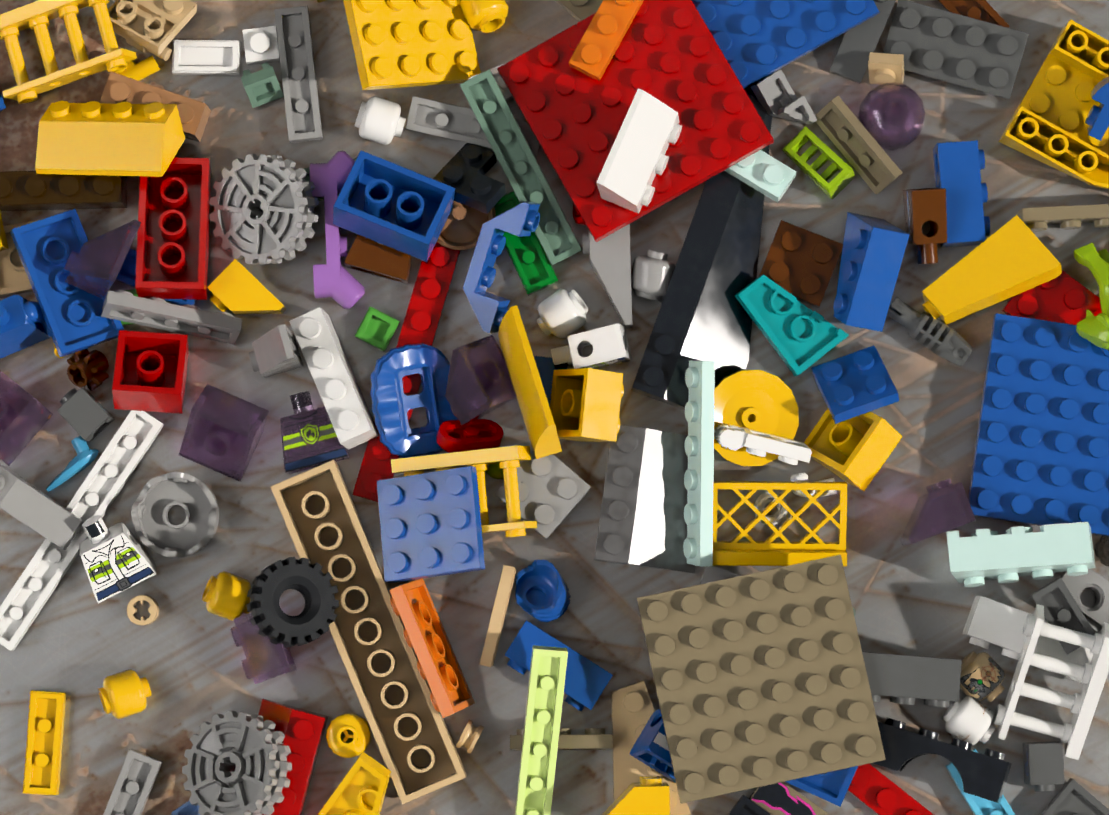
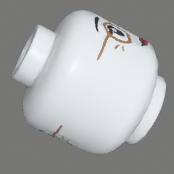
(969, 721)

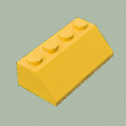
(108, 139)

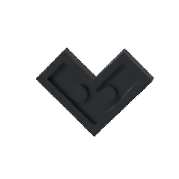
(467, 175)

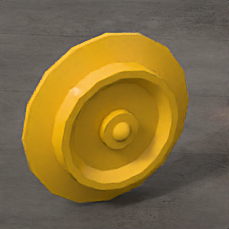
(757, 403)

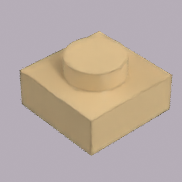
(886, 68)

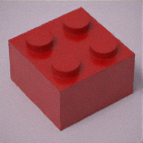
(150, 371)

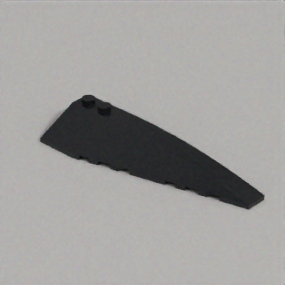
(700, 306)

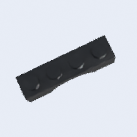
(980, 773)

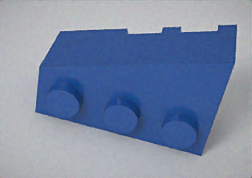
(868, 271)

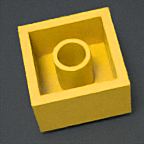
(586, 404)

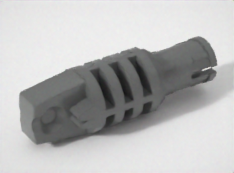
(931, 332)

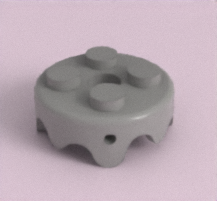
(152, 508)

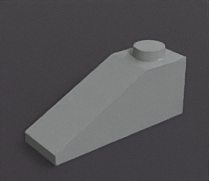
(612, 266)
(275, 352)
(37, 509)

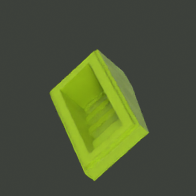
(839, 182)

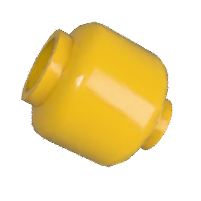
(484, 14)
(227, 595)
(124, 694)
(361, 735)

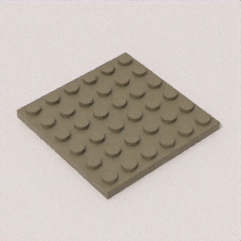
(760, 679)

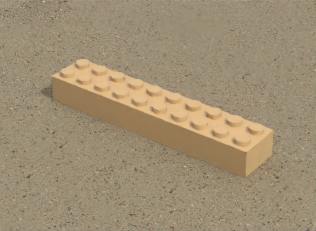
(370, 633)

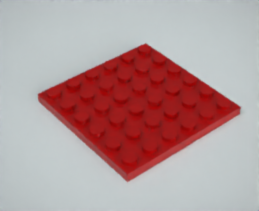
(579, 117)

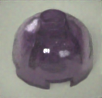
(892, 115)

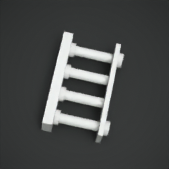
(1081, 705)

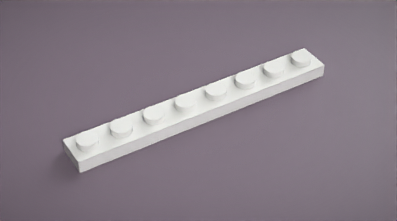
(91, 499)

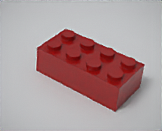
(174, 231)

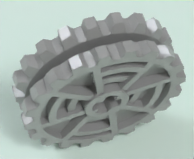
(263, 209)
(237, 766)

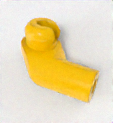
(141, 69)

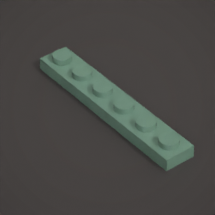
(520, 164)

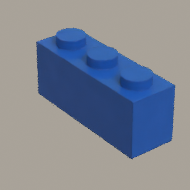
(958, 170)
(583, 678)

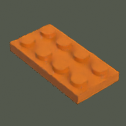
(435, 655)

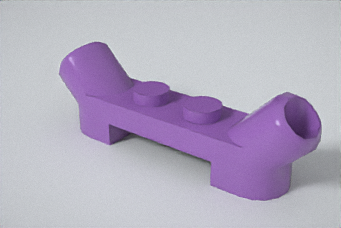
(333, 279)

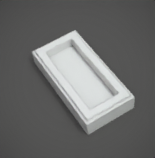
(206, 57)

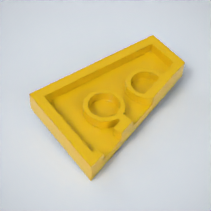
(360, 790)

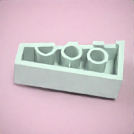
(1020, 553)

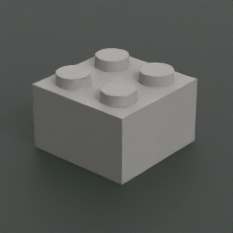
(547, 492)

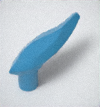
(84, 457)

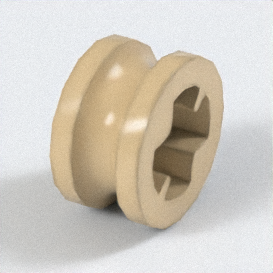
(132, 610)
(469, 736)

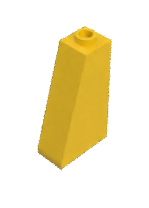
(992, 272)

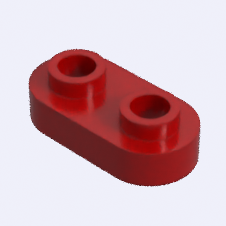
(470, 436)

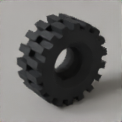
(318, 598)

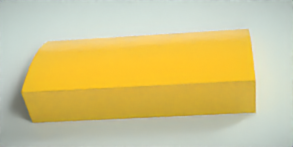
(528, 385)

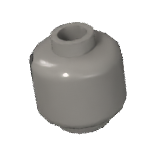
(651, 275)

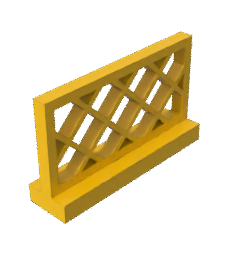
(770, 551)

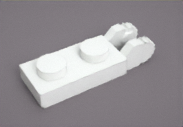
(760, 443)

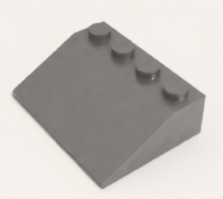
(644, 501)

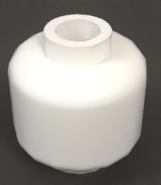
(379, 120)
(562, 313)

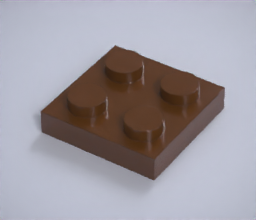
(801, 262)

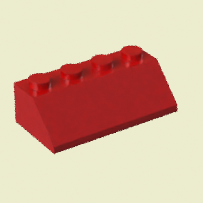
(304, 736)

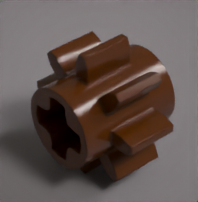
(88, 368)

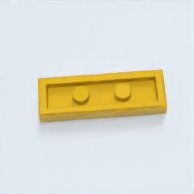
(44, 742)

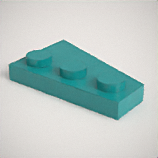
(788, 325)

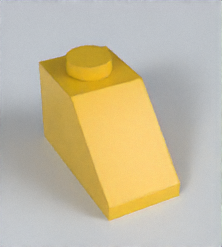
(242, 293)

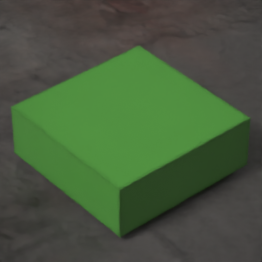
(377, 329)

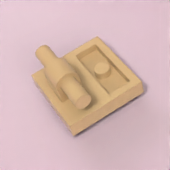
(151, 23)

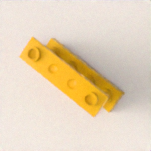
(37, 17)
(508, 460)

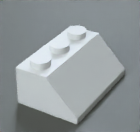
(639, 152)

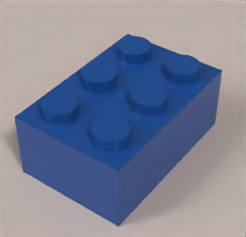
(393, 206)

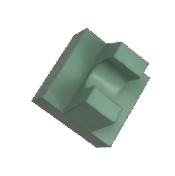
(261, 85)

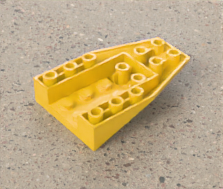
(1055, 107)

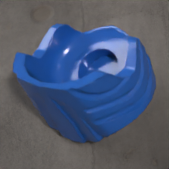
(542, 591)

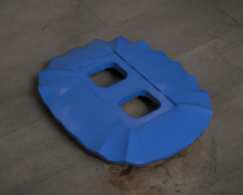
(391, 404)

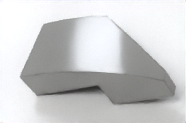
(780, 100)

